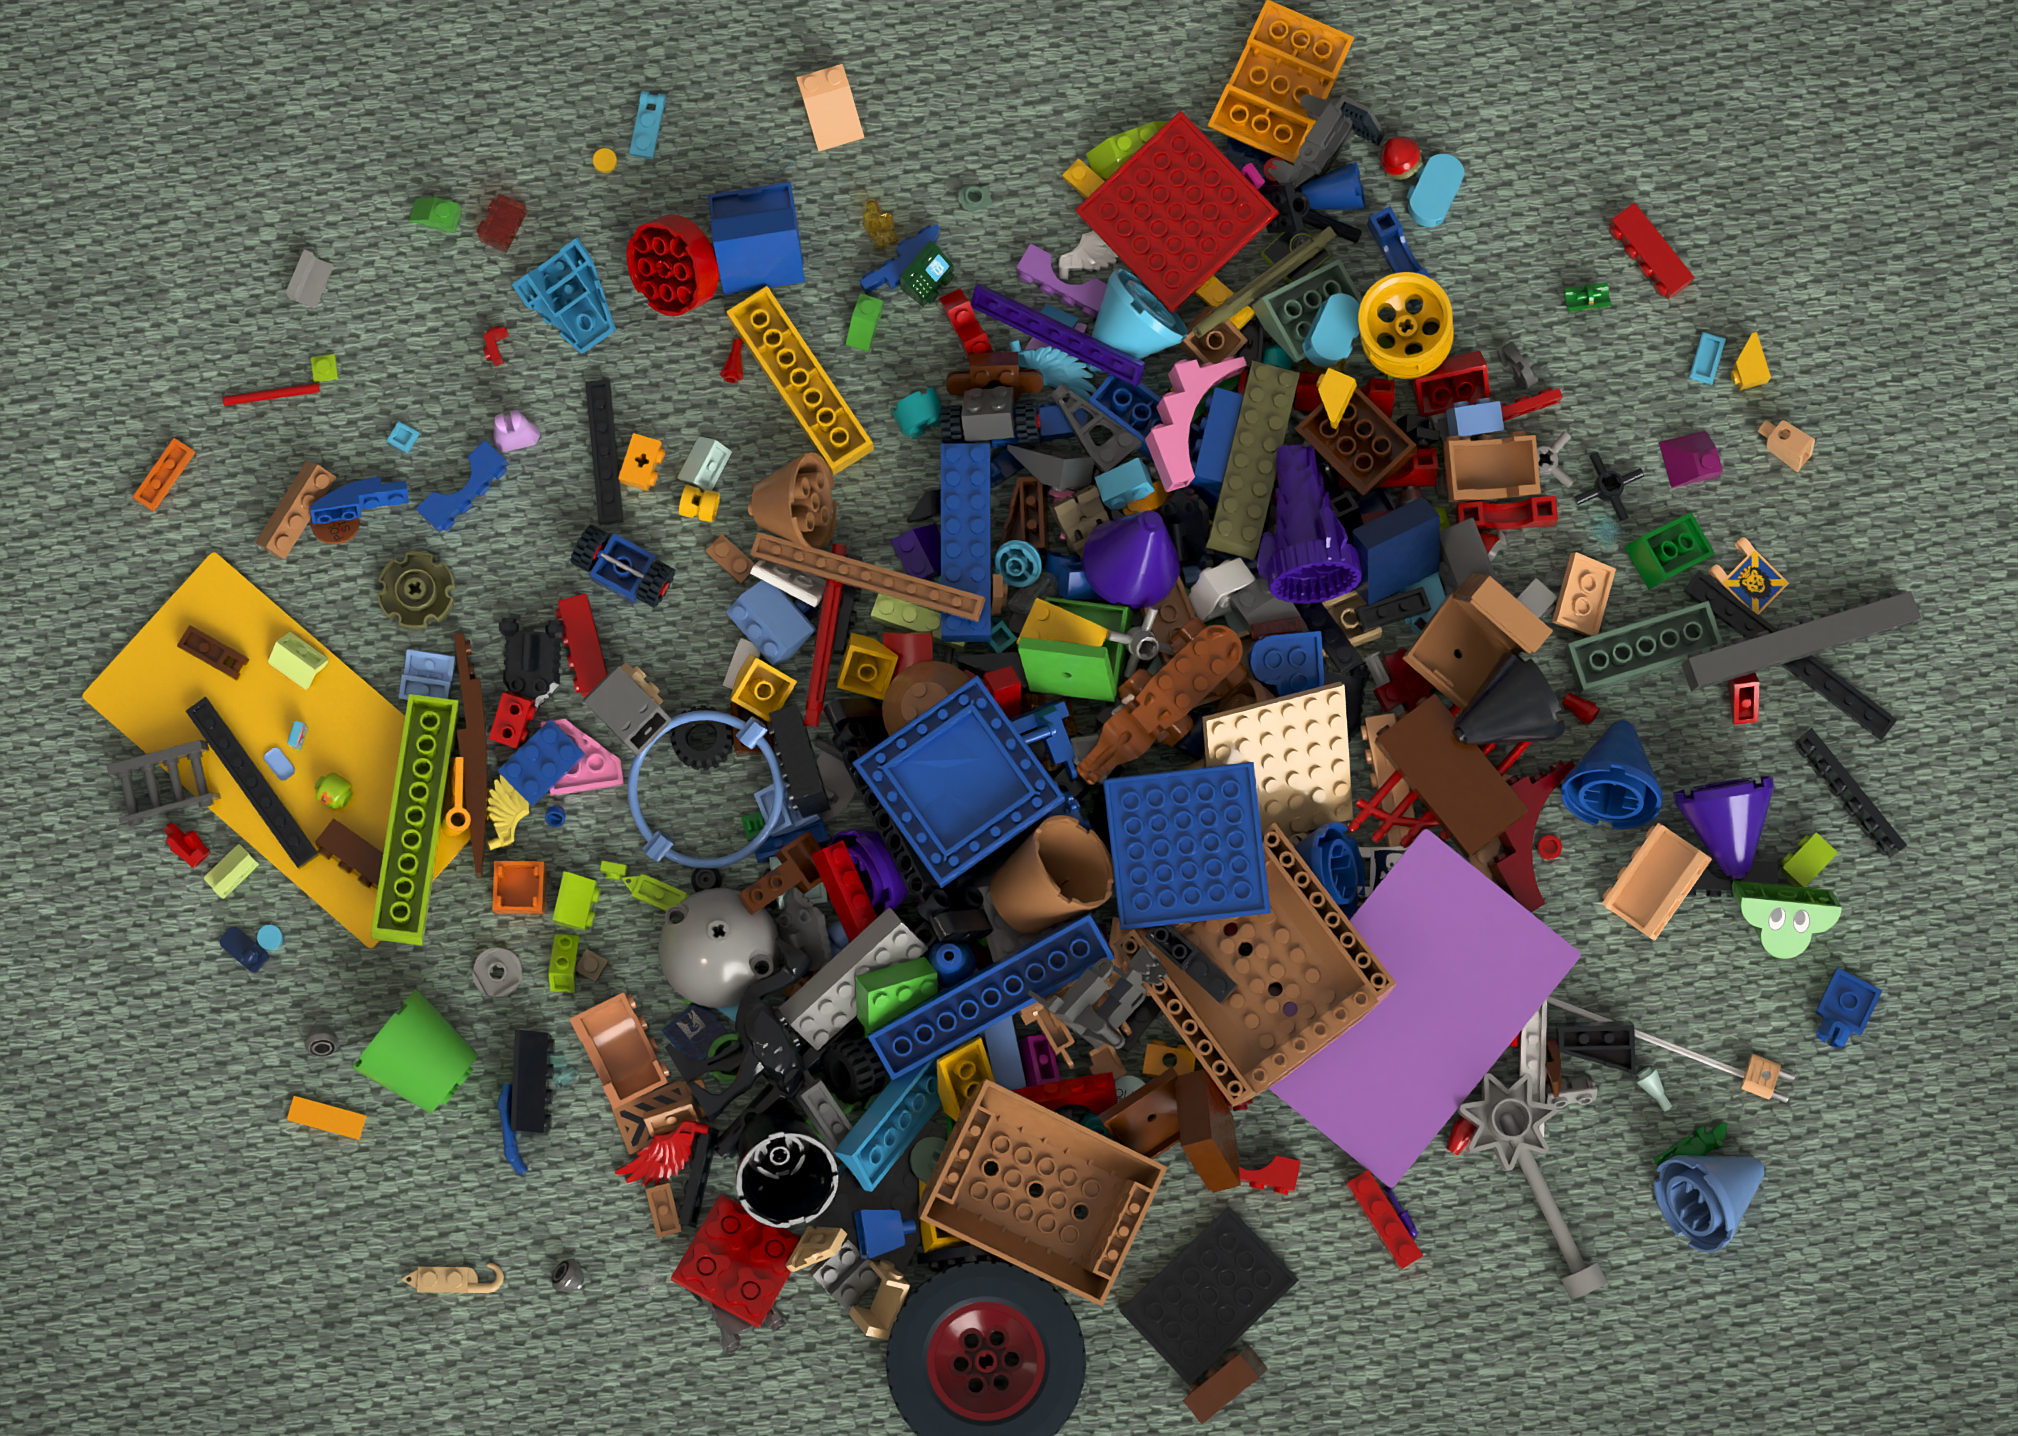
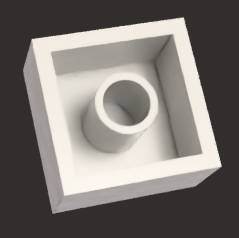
(1215, 586)

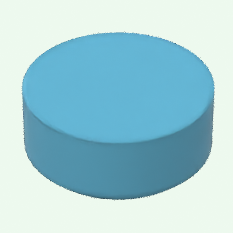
(270, 937)

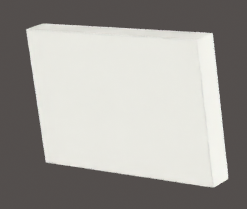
(795, 582)

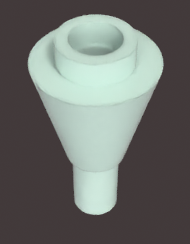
(1651, 1083)

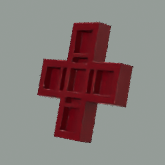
(1406, 684)

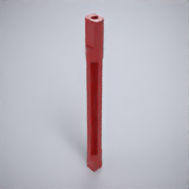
(823, 646)

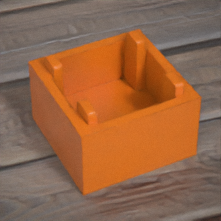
(519, 887)

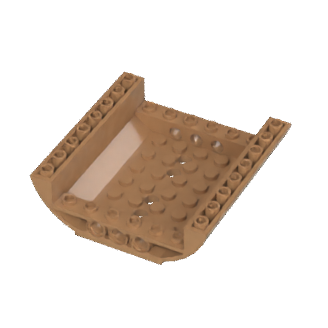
(1299, 944)

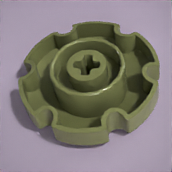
(413, 608)

